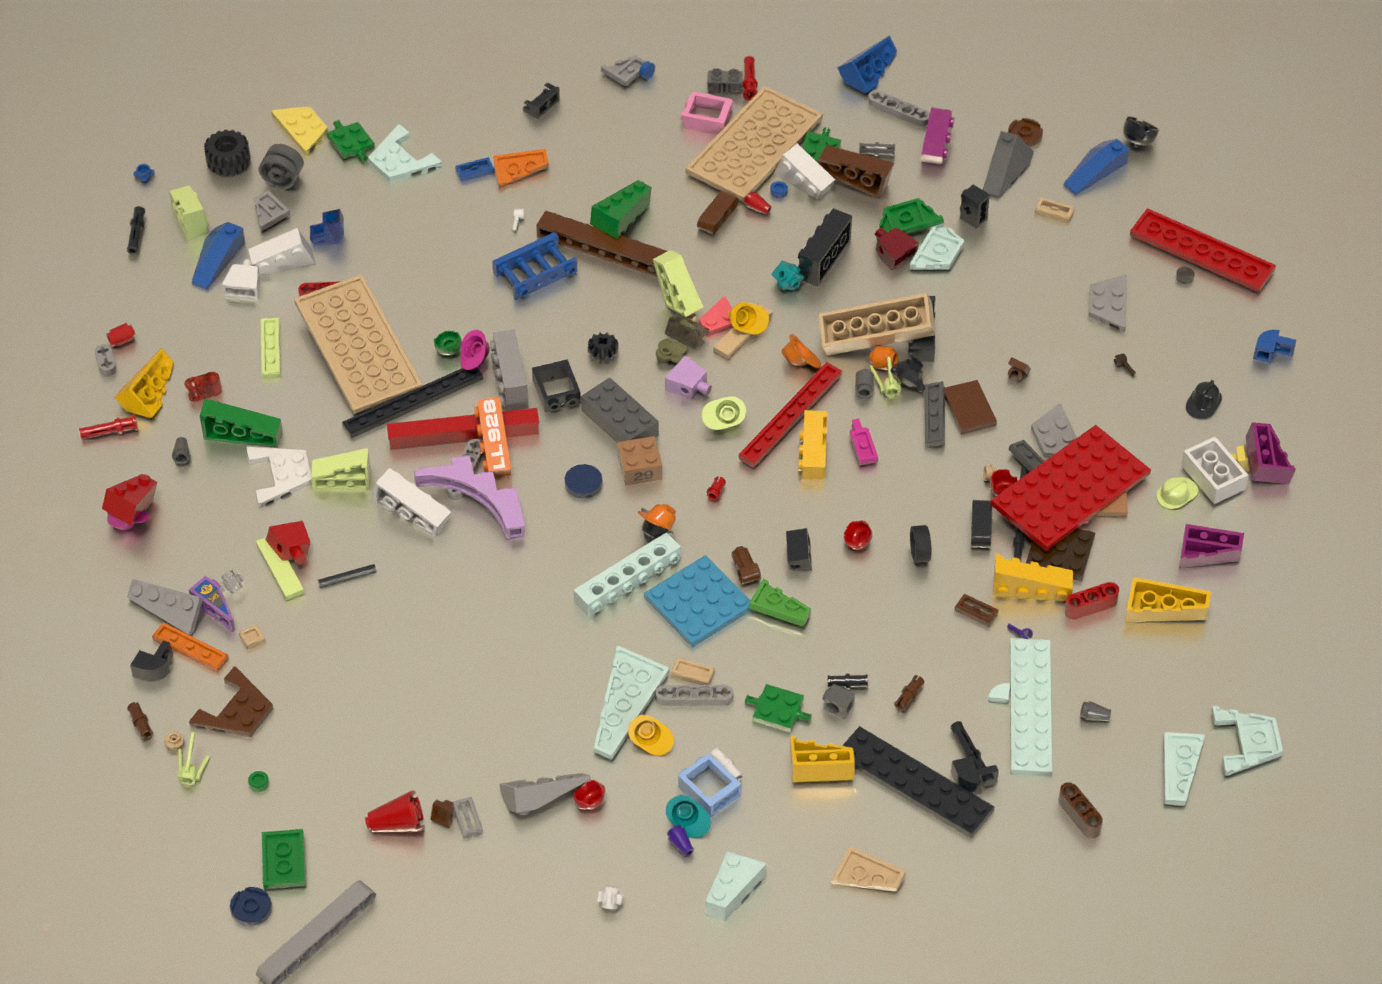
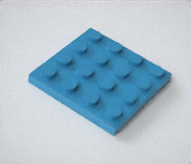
(698, 601)

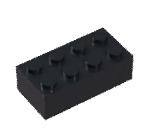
(825, 246)

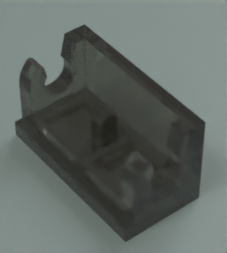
(686, 331)

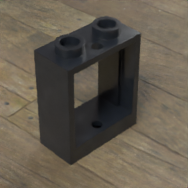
(552, 372)

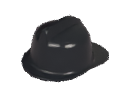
(1204, 400)
(651, 530)

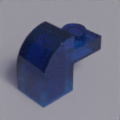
(330, 229)

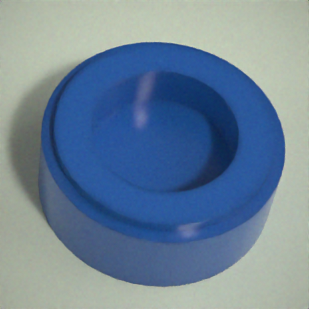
(647, 70)
(778, 189)

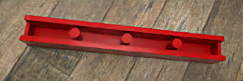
(457, 429)

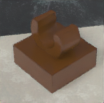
(1018, 366)
(442, 812)

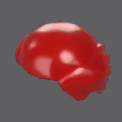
(857, 534)
(590, 795)

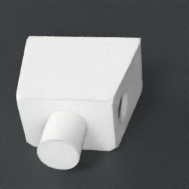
(242, 282)

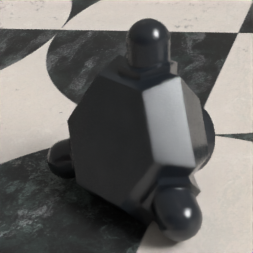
(910, 373)

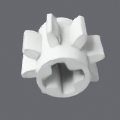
(610, 897)

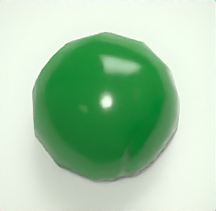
(448, 343)

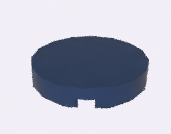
(583, 480)
(250, 906)

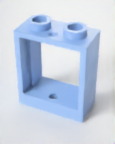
(720, 799)

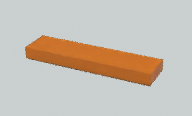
(191, 647)

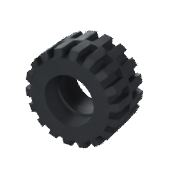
(227, 152)

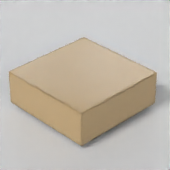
(252, 637)

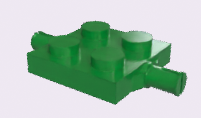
(350, 140)
(816, 143)
(778, 708)

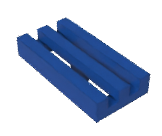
(473, 170)

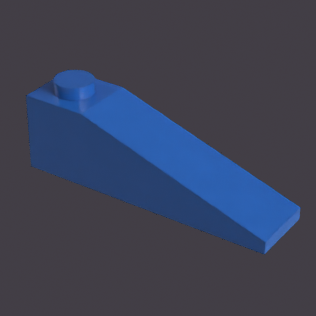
(867, 67)

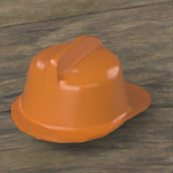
(798, 354)
(660, 515)

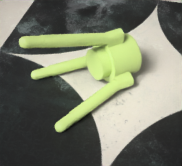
(891, 386)
(188, 774)

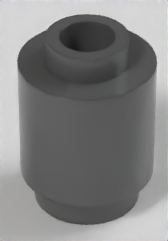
(864, 383)

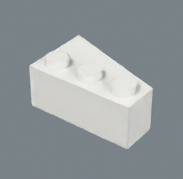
(282, 253)

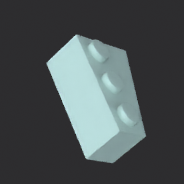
(732, 884)

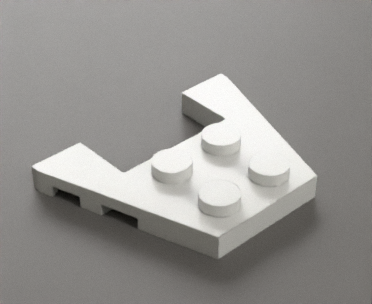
(288, 468)

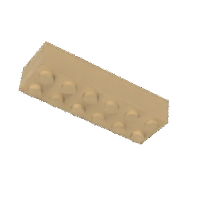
(877, 324)

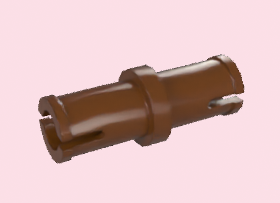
(909, 693)
(140, 720)

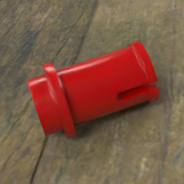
(714, 491)

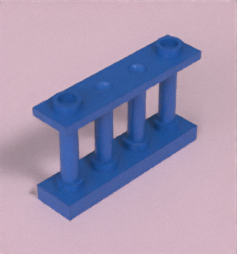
(529, 253)

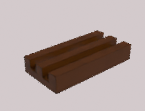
(974, 612)

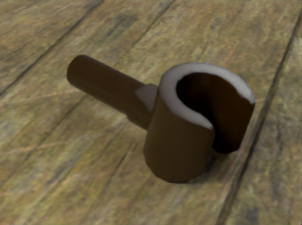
(1121, 359)

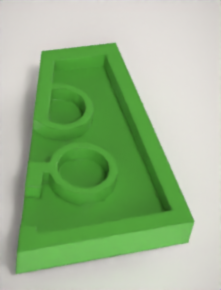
(776, 604)

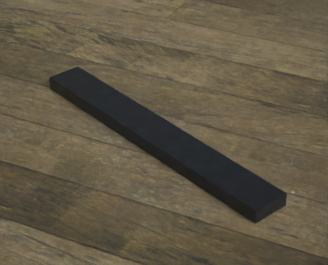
(411, 401)

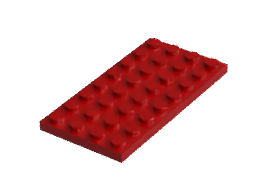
(1070, 487)

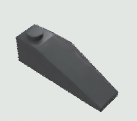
(1008, 161)

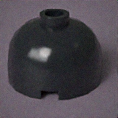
(1139, 132)

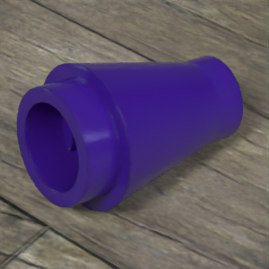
(680, 839)

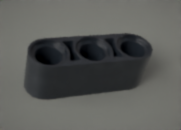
(981, 524)

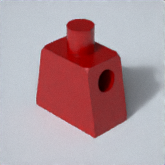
(289, 541)

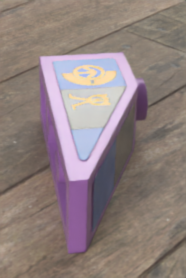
(213, 601)

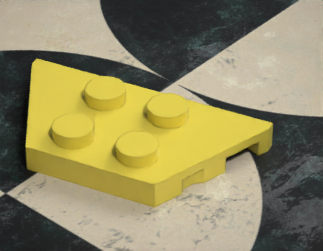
(302, 126)

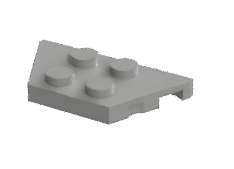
(1108, 301)
(1053, 431)

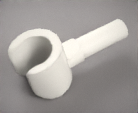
(518, 214)

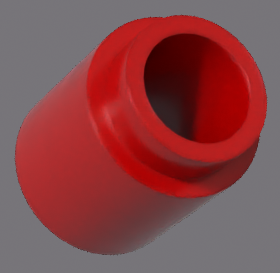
(120, 335)

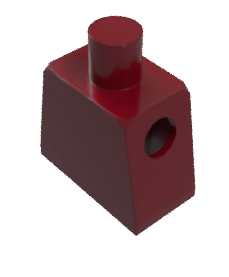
(895, 246)

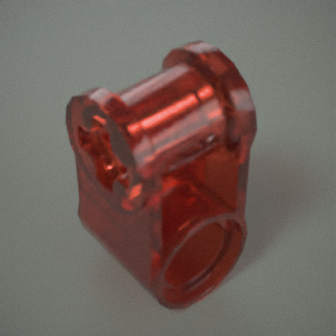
(205, 386)

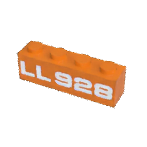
(493, 436)

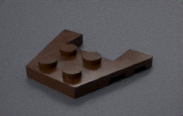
(242, 713)

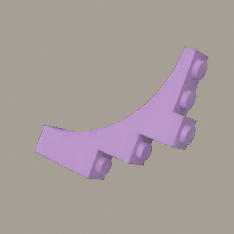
(460, 477)

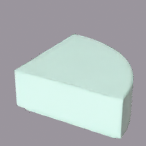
(1000, 693)

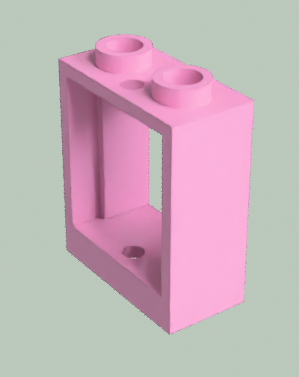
(703, 123)

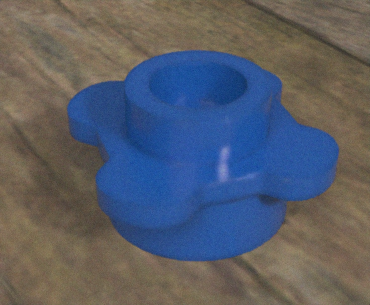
(143, 172)

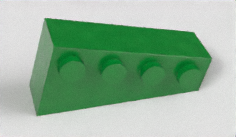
(621, 208)
(239, 425)

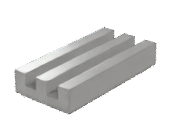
(471, 831)

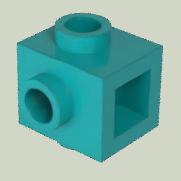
(787, 275)

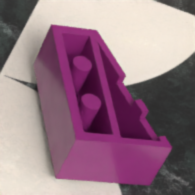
(937, 136)
(1266, 456)
(1209, 546)

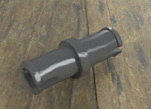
(877, 149)

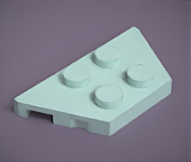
(938, 249)

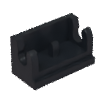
(543, 102)
(799, 549)

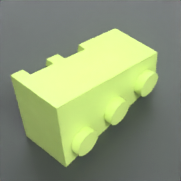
(189, 212)
(676, 284)
(342, 471)

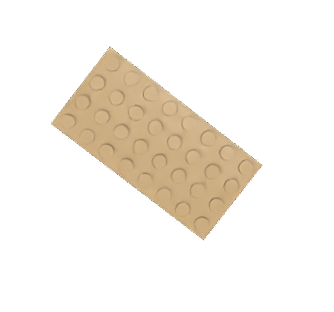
(753, 143)
(357, 343)

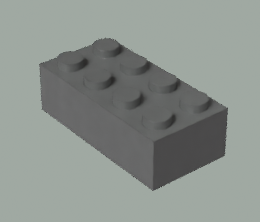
(618, 412)

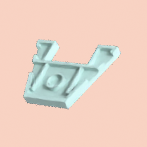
(395, 162)
(1257, 739)

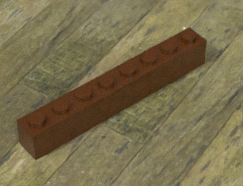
(598, 243)

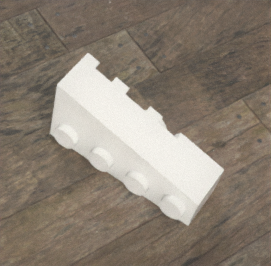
(410, 502)

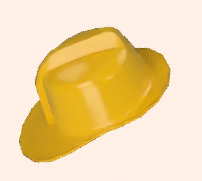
(749, 318)
(651, 735)

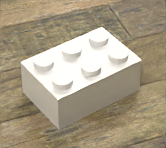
(1214, 470)

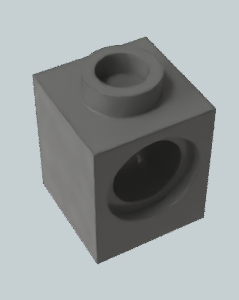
(838, 701)

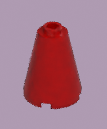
(397, 815)

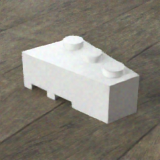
(804, 172)

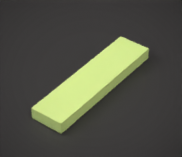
(270, 348)
(281, 571)

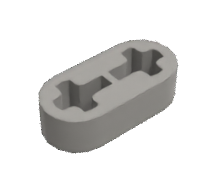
(108, 359)

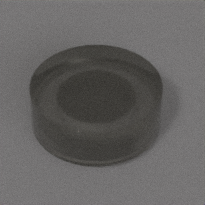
(1185, 275)

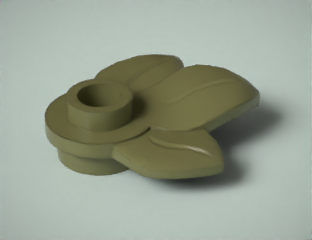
(670, 351)

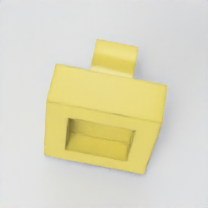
(1242, 458)

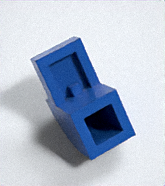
(1270, 343)

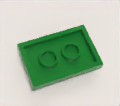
(283, 859)

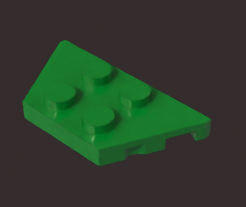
(909, 216)

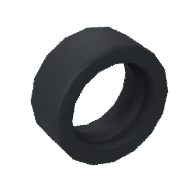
(920, 543)

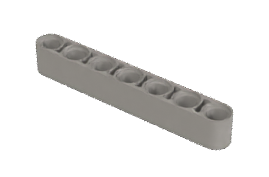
(316, 933)

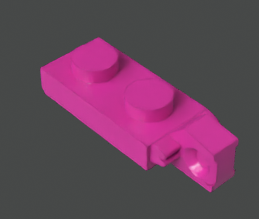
(863, 443)

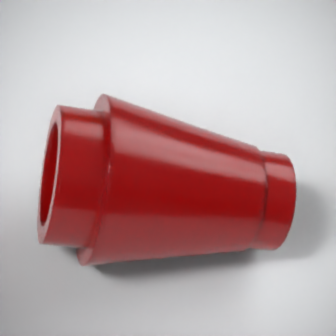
(757, 203)

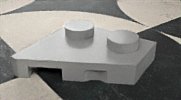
(624, 70)
(269, 210)

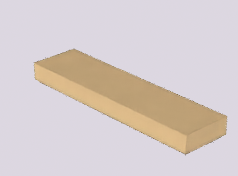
(734, 340)

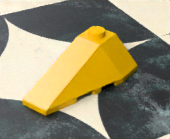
(145, 389)

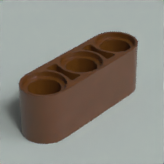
(717, 212)
(1076, 802)

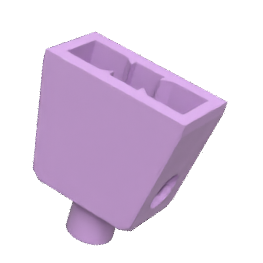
(687, 379)

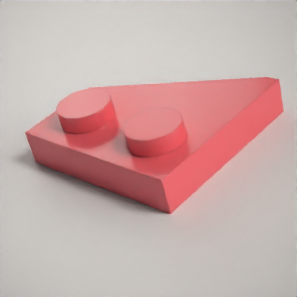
(717, 318)

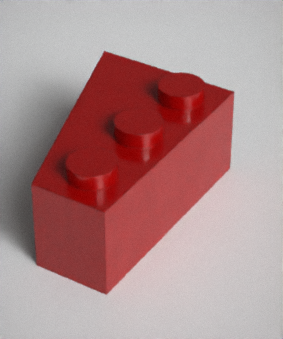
(130, 498)

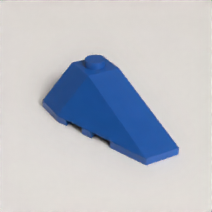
(1097, 164)
(217, 252)

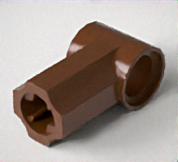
(746, 568)

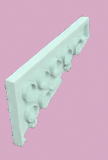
(627, 696)

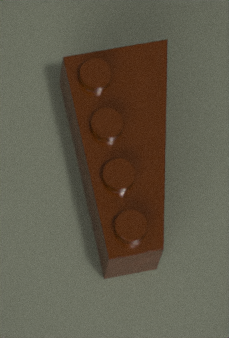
(857, 170)

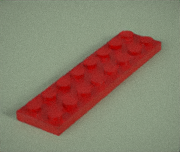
(1203, 250)

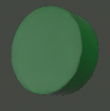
(258, 781)

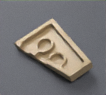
(866, 871)

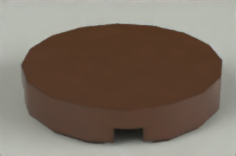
(1028, 130)

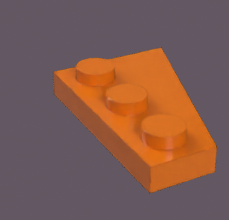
(519, 165)

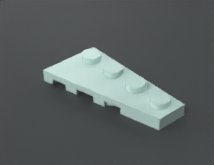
(1180, 762)

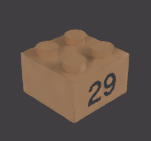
(639, 460)

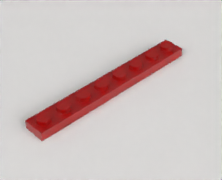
(790, 414)

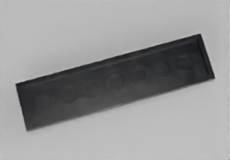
(918, 783)

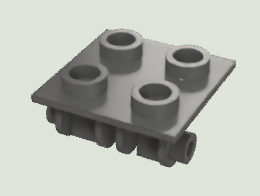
(731, 77)

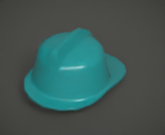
(689, 814)

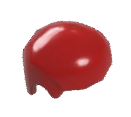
(1001, 480)

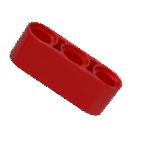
(1092, 600)

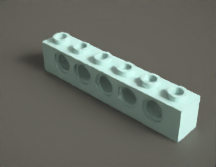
(627, 574)

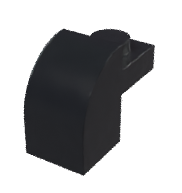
(152, 667)
(970, 778)

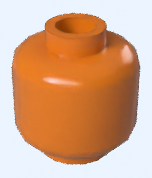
(879, 356)

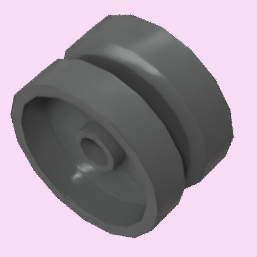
(281, 166)

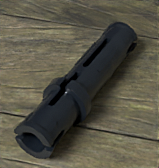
(136, 224)
(967, 744)

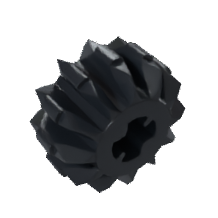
(603, 347)

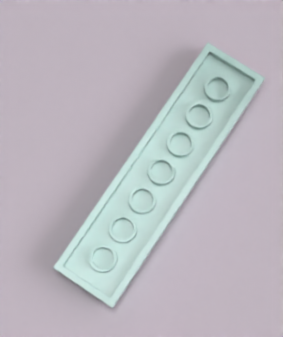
(1030, 707)

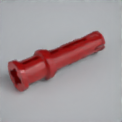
(749, 83)
(118, 425)

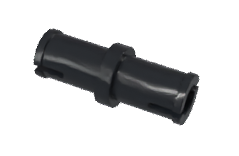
(848, 680)

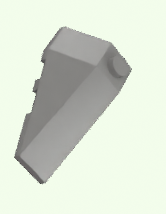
(525, 795)

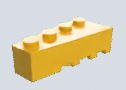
(1030, 580)
(1165, 602)

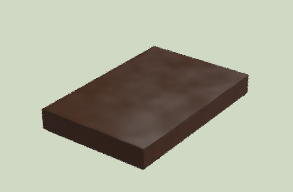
(969, 406)

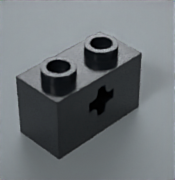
(974, 206)

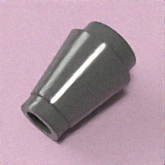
(181, 451)
(1095, 712)

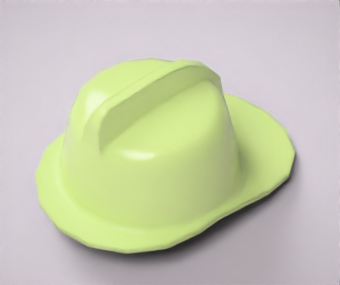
(723, 413)
(1177, 492)

